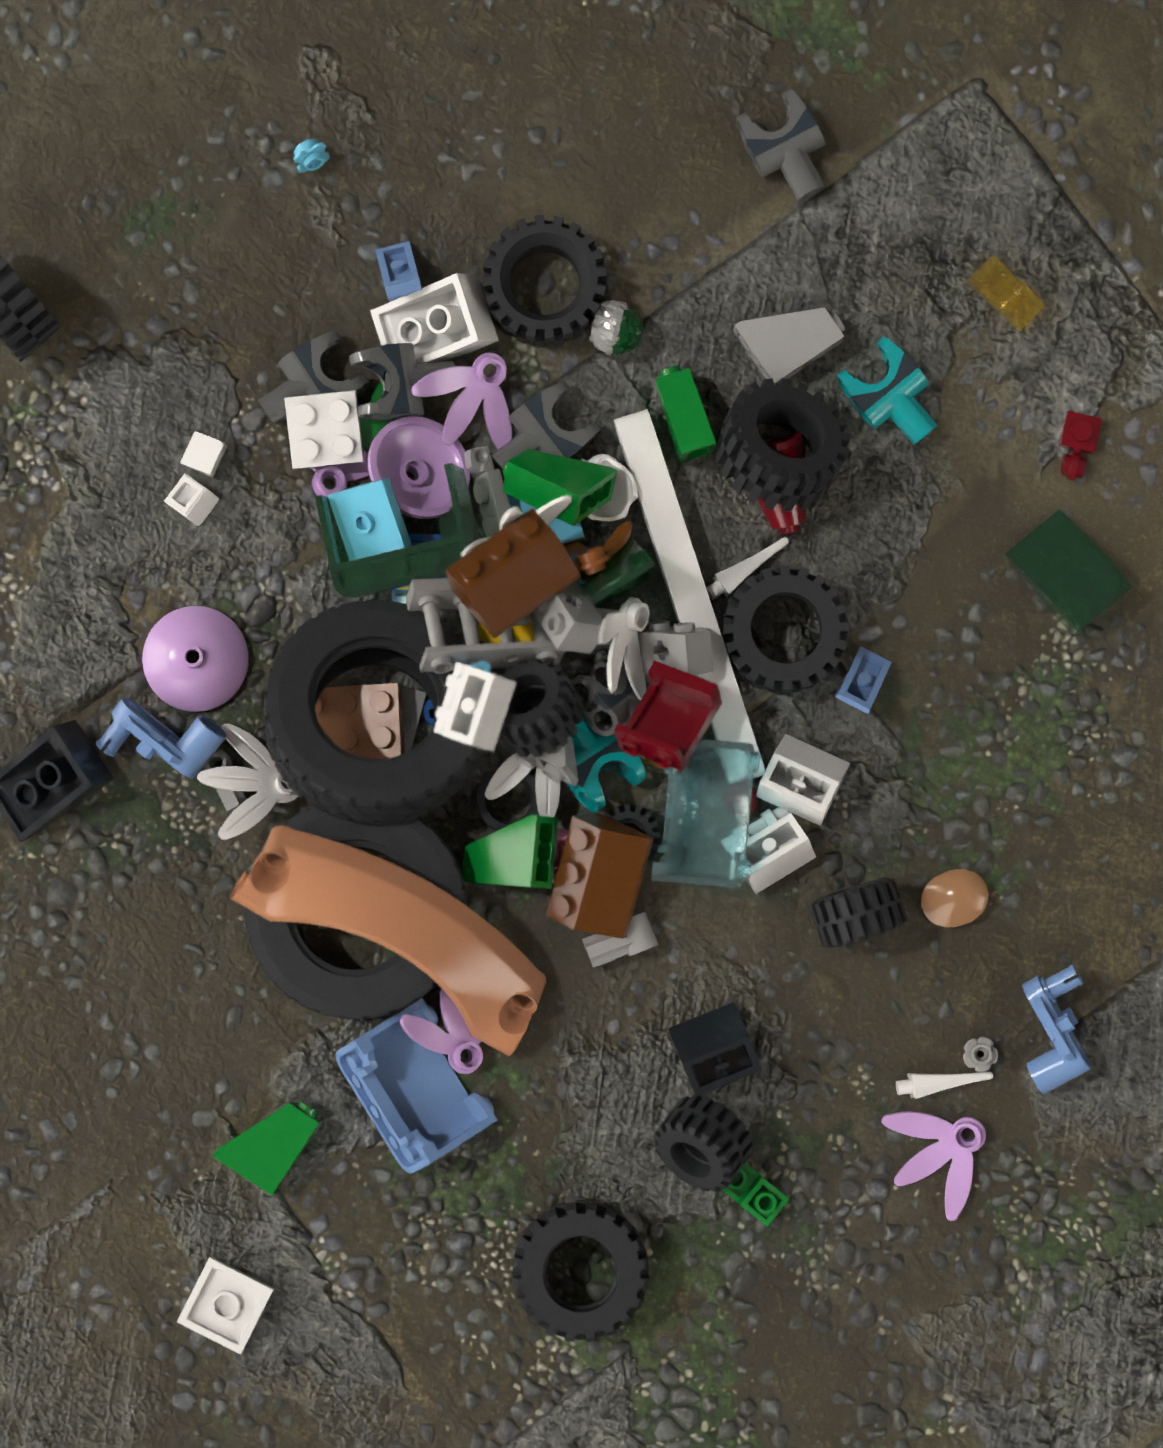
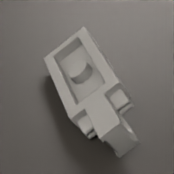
(487, 488)

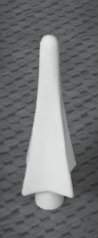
(730, 578)
(925, 1084)

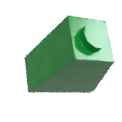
(684, 414)
(543, 477)
(514, 855)
(271, 1146)

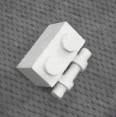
(474, 707)
(775, 848)

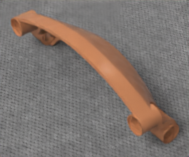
(350, 890)

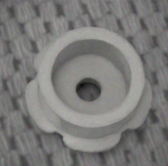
(982, 1044)

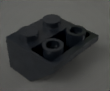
(715, 1049)

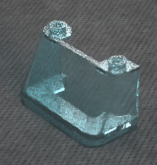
(709, 817)

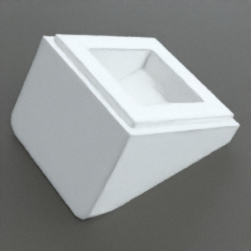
(203, 454)
(191, 500)

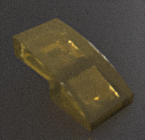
(1005, 293)

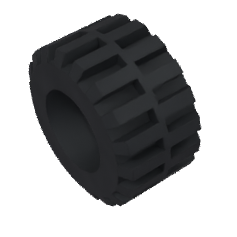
(553, 717)
(858, 912)
(703, 1143)

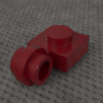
(1080, 435)

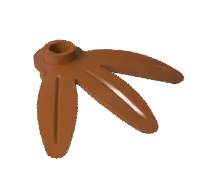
(594, 559)

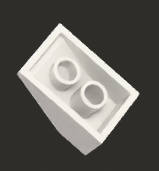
(438, 320)

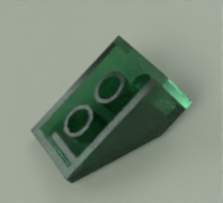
(1068, 572)
(622, 573)

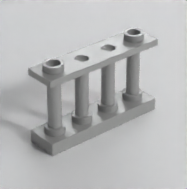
(436, 594)

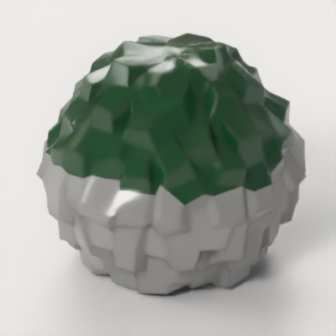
(616, 328)

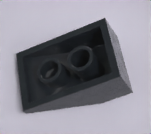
(50, 779)

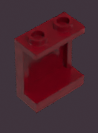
(670, 717)

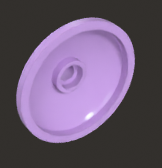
(416, 447)
(220, 665)

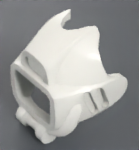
(623, 492)

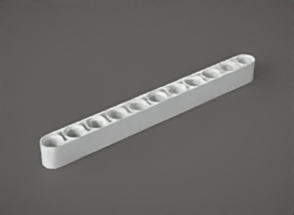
(681, 567)

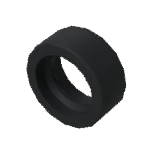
(484, 807)

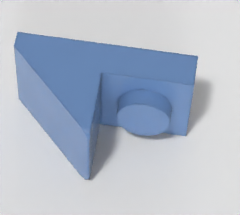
(398, 270)
(863, 680)

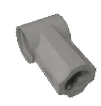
(605, 948)

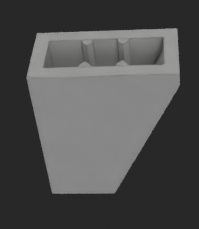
(789, 341)

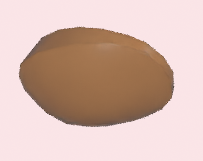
(954, 898)

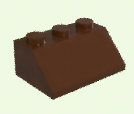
(512, 573)
(599, 875)

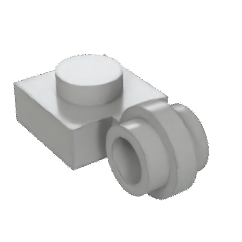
(229, 798)

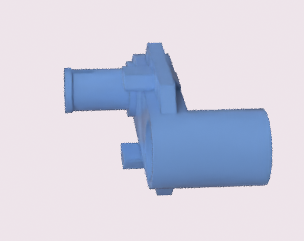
(184, 754)
(1068, 1057)

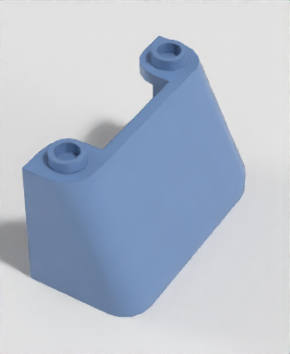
(412, 1092)

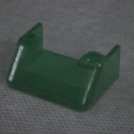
(403, 565)

